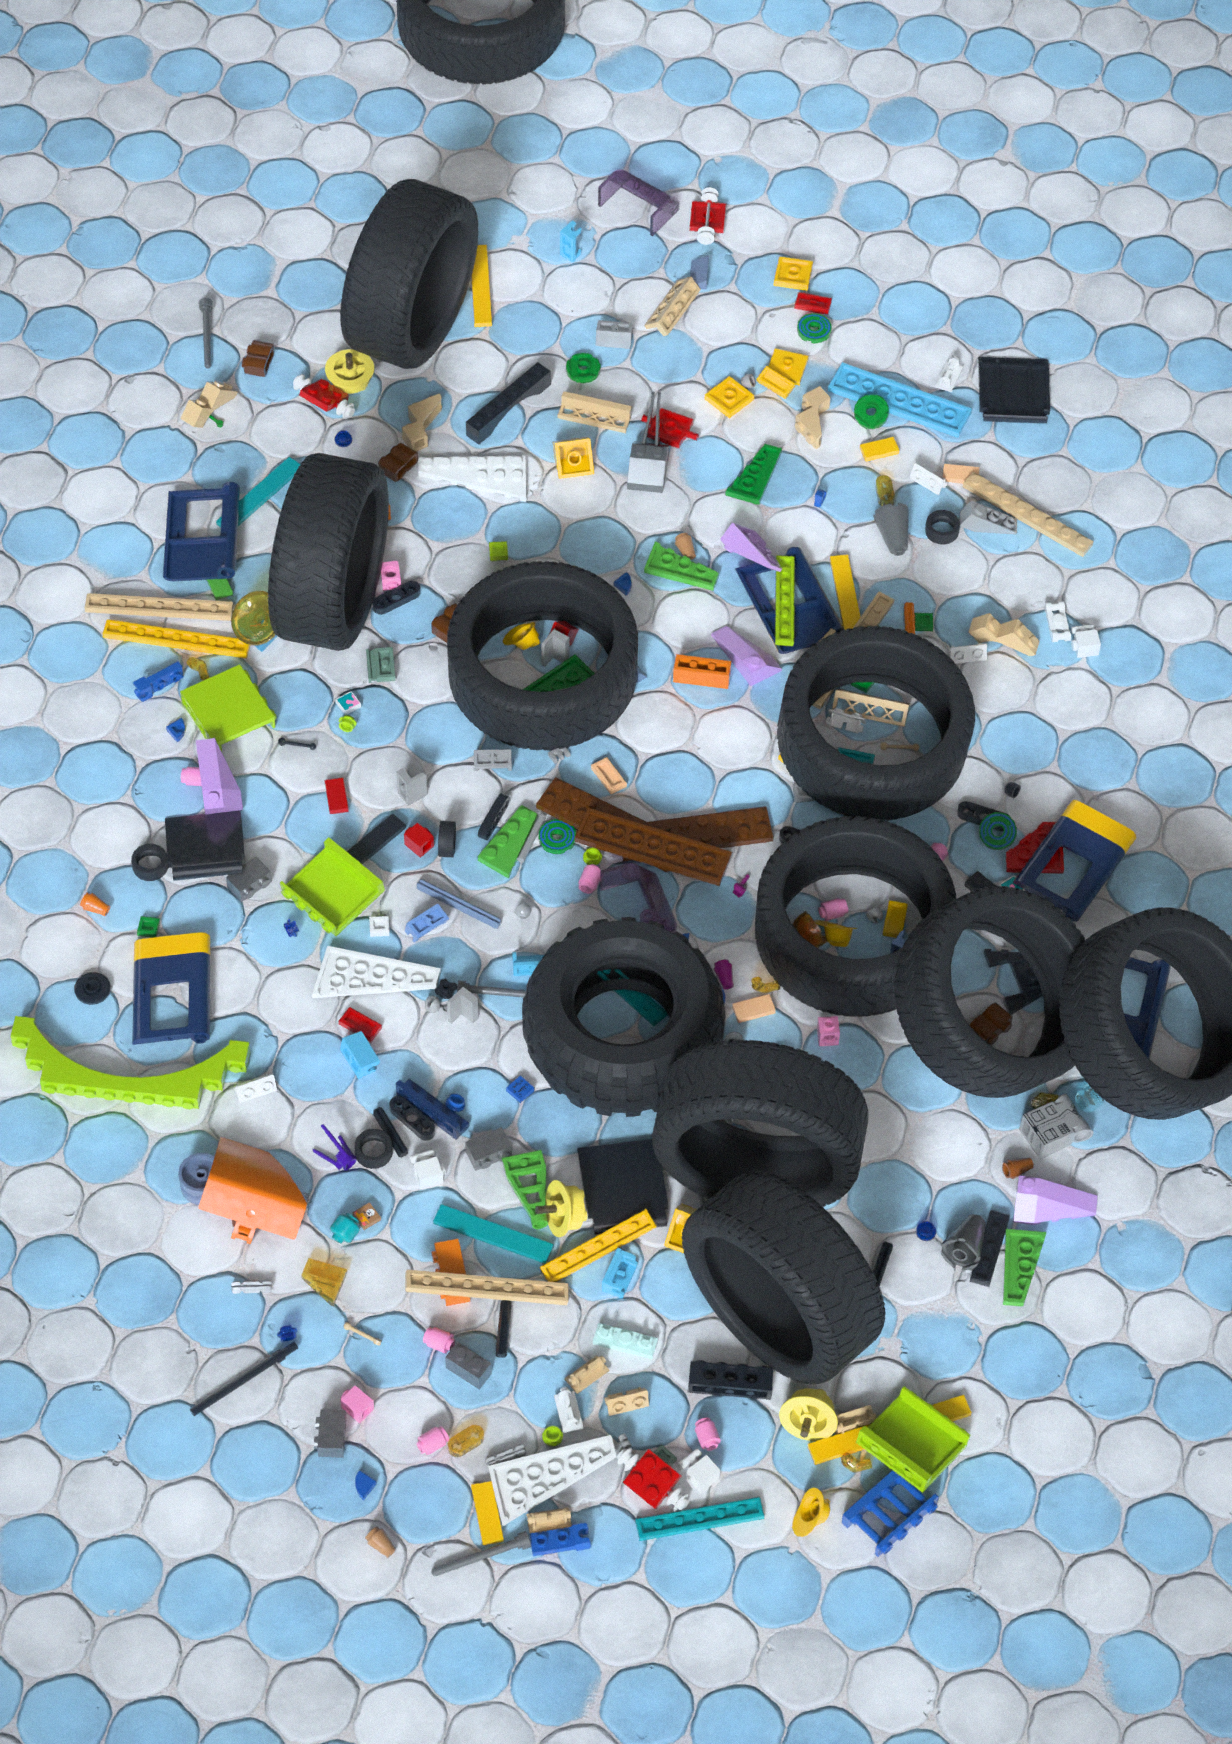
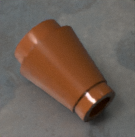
(1015, 1167)

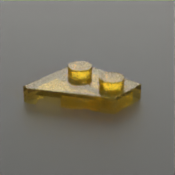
(324, 1279)

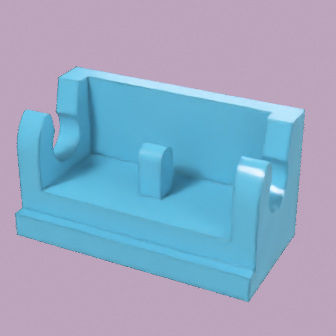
(568, 242)
(525, 964)
(359, 1054)
(619, 1273)

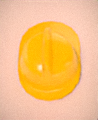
(522, 636)
(835, 933)
(811, 1512)

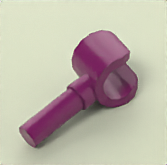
(739, 890)

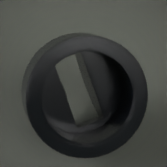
(1012, 789)

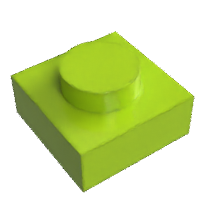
(498, 551)

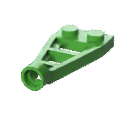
(523, 1165)

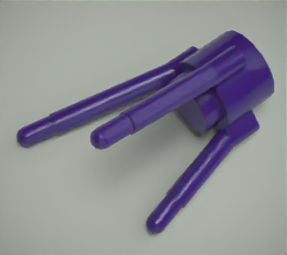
(345, 1157)

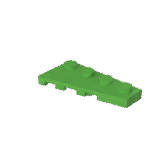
(669, 565)
(507, 844)
(1020, 1262)

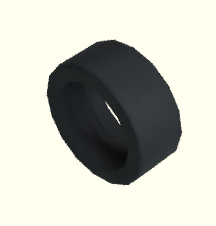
(942, 537)
(447, 839)
(149, 850)
(373, 1135)

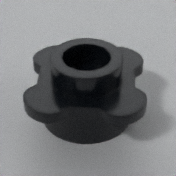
(446, 994)

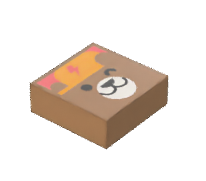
(366, 1216)

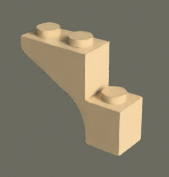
(212, 397)
(421, 416)
(808, 421)
(1012, 634)

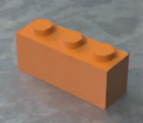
(702, 671)
(449, 1260)

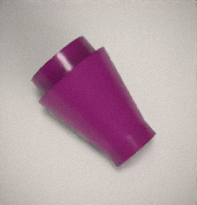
(724, 973)

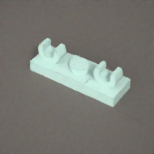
(625, 1341)

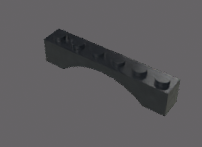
(484, 422)

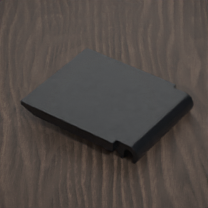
(1014, 389)
(205, 845)
(621, 1183)

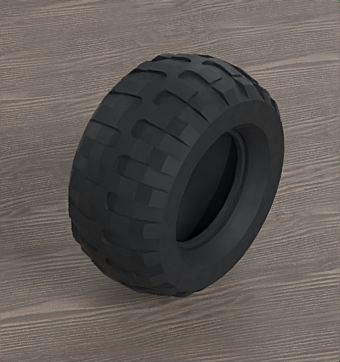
(607, 1073)

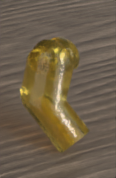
(199, 666)
(764, 987)
(1042, 1099)
(854, 1464)

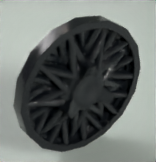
(92, 988)

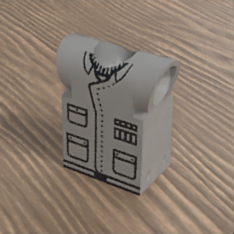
(1054, 1127)

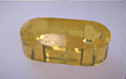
(880, 491)
(464, 1439)

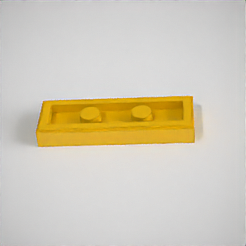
(487, 1513)

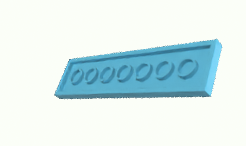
(902, 399)

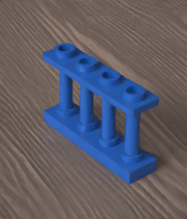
(869, 1503)

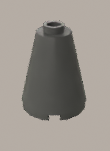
(893, 526)
(965, 1243)

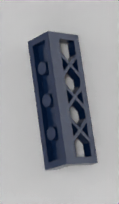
(432, 1108)

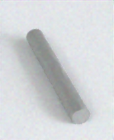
(531, 838)

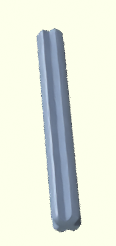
(459, 904)

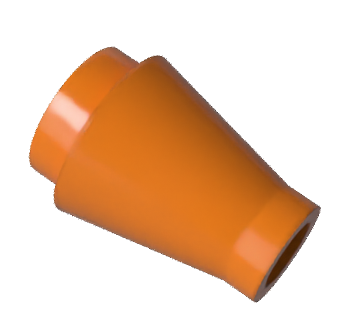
(94, 904)

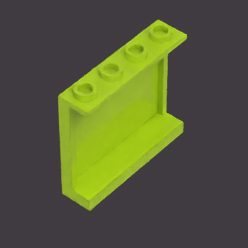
(227, 705)
(333, 888)
(914, 1439)

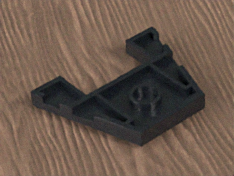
(1023, 974)

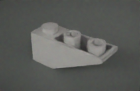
(986, 520)

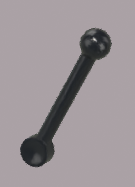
(282, 742)

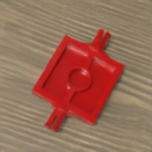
(673, 428)

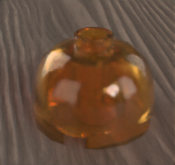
(809, 929)

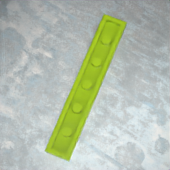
(784, 601)

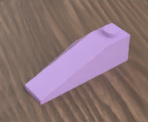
(750, 545)
(748, 658)
(217, 781)
(1046, 1201)

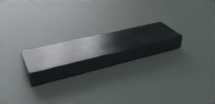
(377, 839)
(992, 1243)

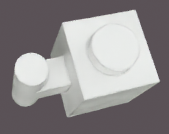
(1085, 641)
(427, 1169)
(701, 1472)

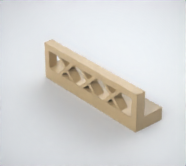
(673, 305)
(596, 408)
(872, 700)

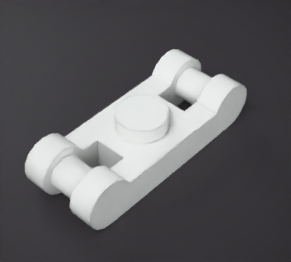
(1057, 622)

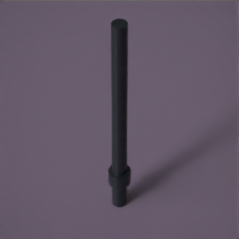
(277, 1357)

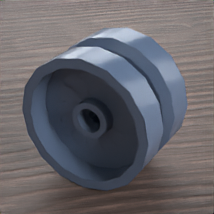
(194, 1175)

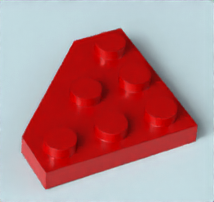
(1021, 853)

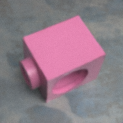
(390, 575)
(828, 1031)
(357, 1404)

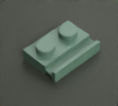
(380, 664)

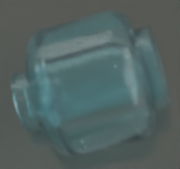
(1088, 1099)

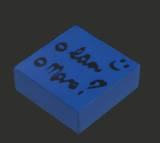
(520, 1089)

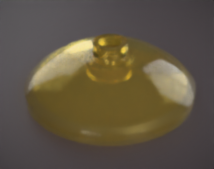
(248, 616)

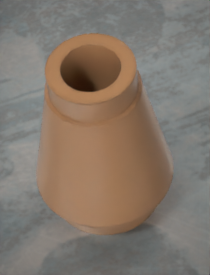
(685, 545)
(379, 1540)

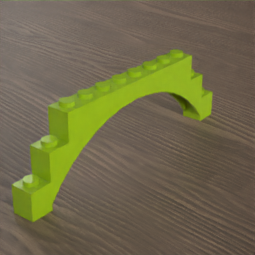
(173, 1089)

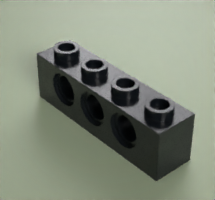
(736, 1388)

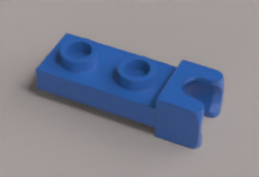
(157, 681)
(560, 1540)

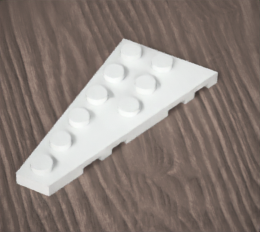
(481, 473)
(359, 973)
(535, 1478)

